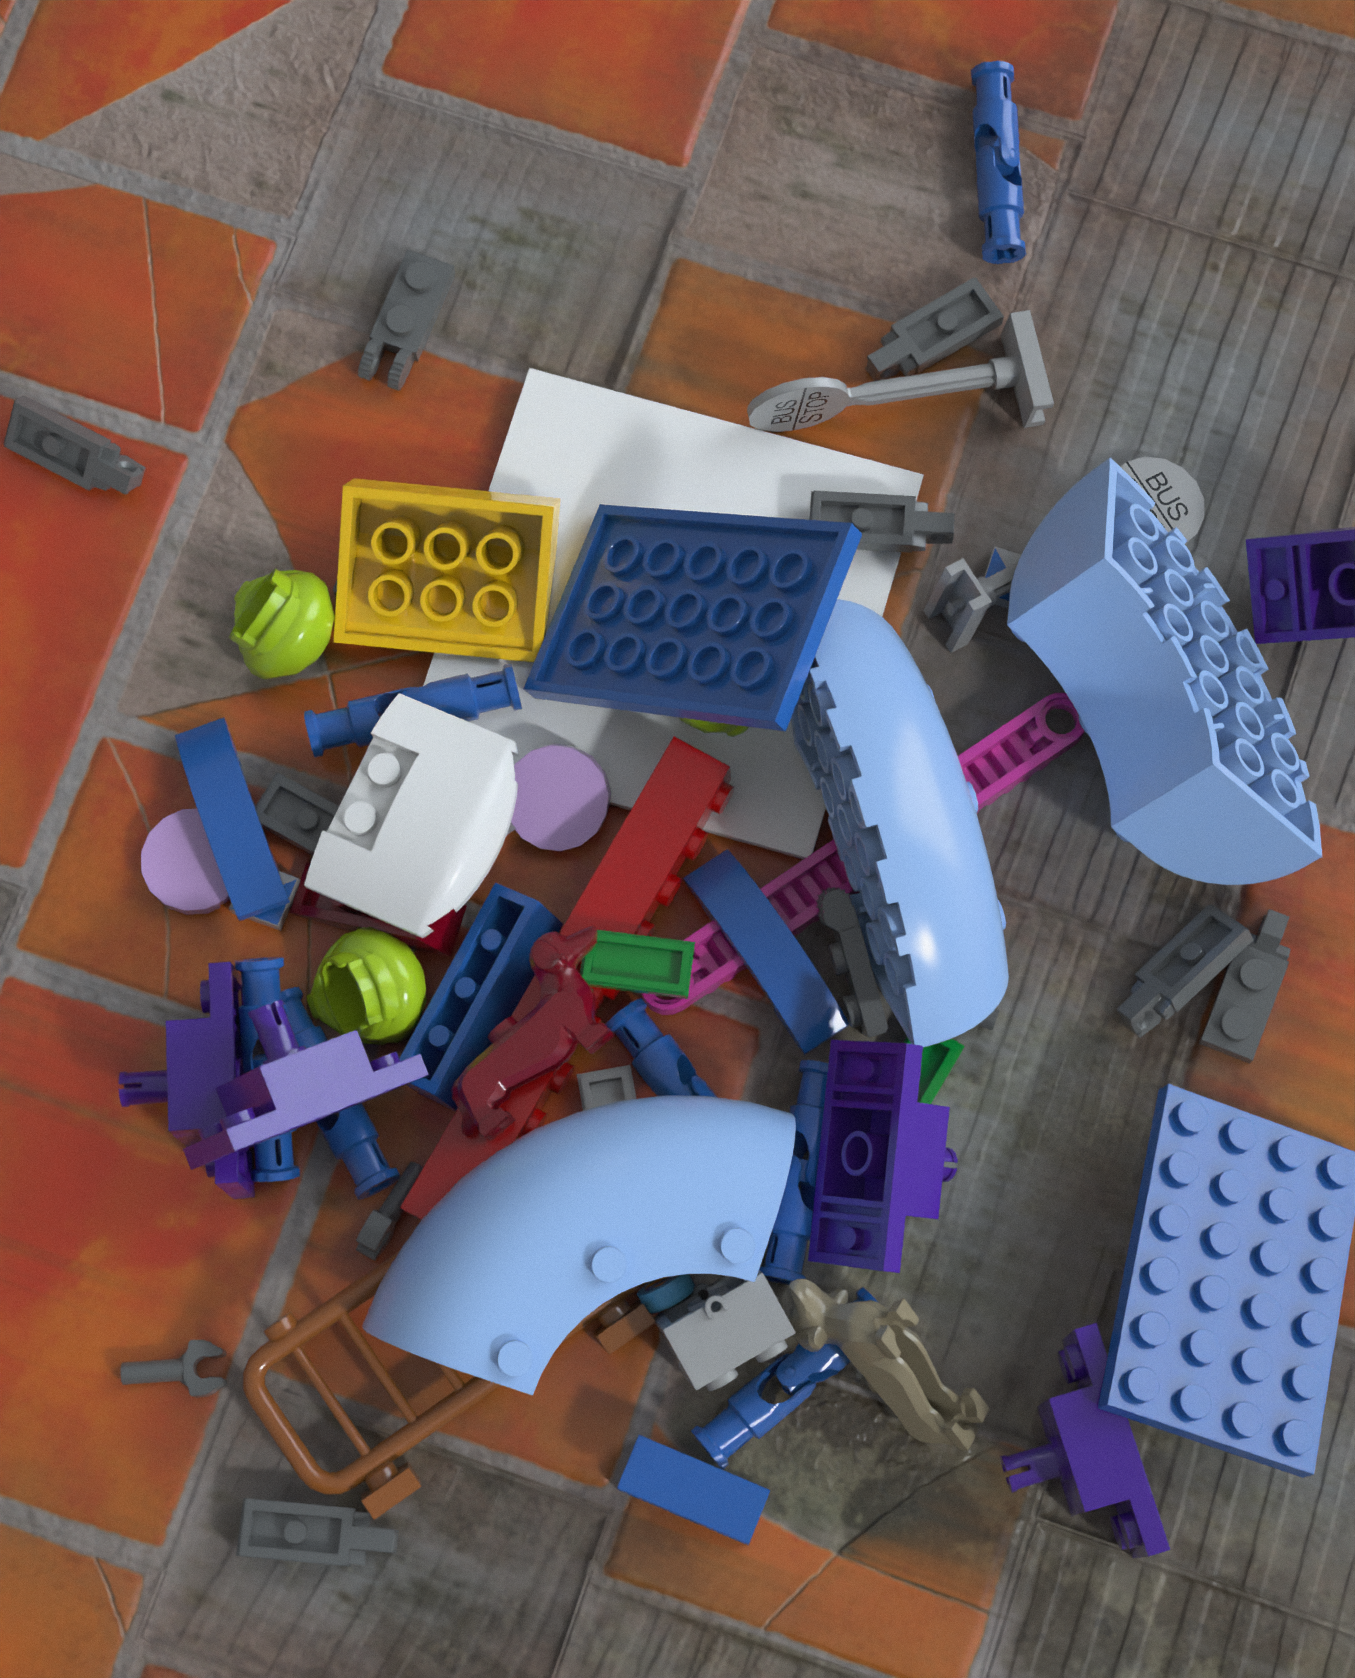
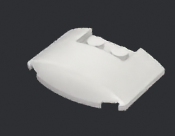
(418, 818)

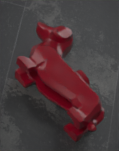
(539, 1040)

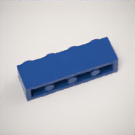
(478, 989)

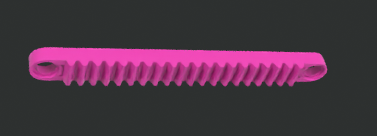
(991, 767)

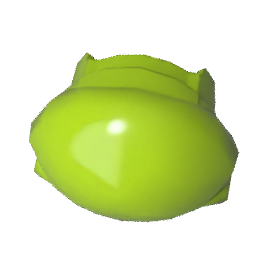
(282, 622)
(369, 987)

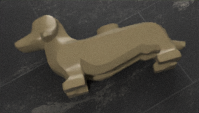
(889, 1359)

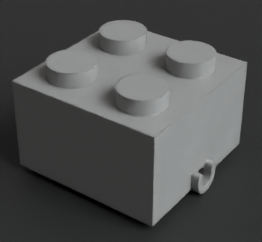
(724, 1330)

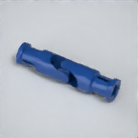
(998, 162)
(455, 695)
(262, 987)
(656, 1055)
(353, 1133)
(794, 1218)
(752, 1416)

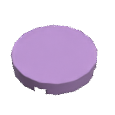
(559, 797)
(182, 866)

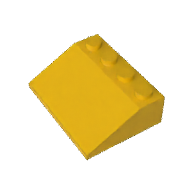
(445, 569)

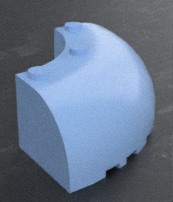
(1164, 688)
(903, 828)
(579, 1219)

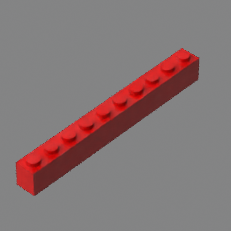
(619, 898)

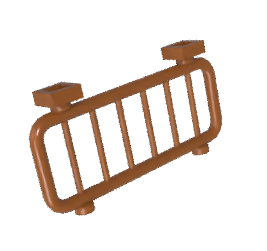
(375, 1466)

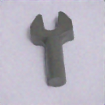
(382, 1222)
(179, 1369)

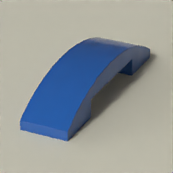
(231, 819)
(768, 950)

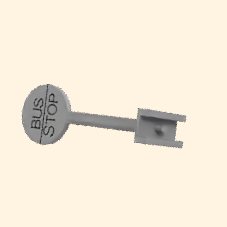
(818, 399)
(966, 598)

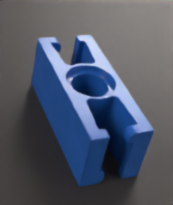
(693, 1489)

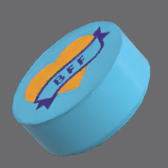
(665, 1292)

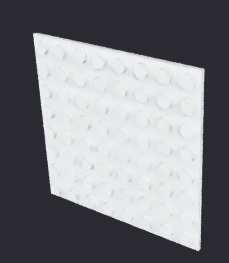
(640, 453)

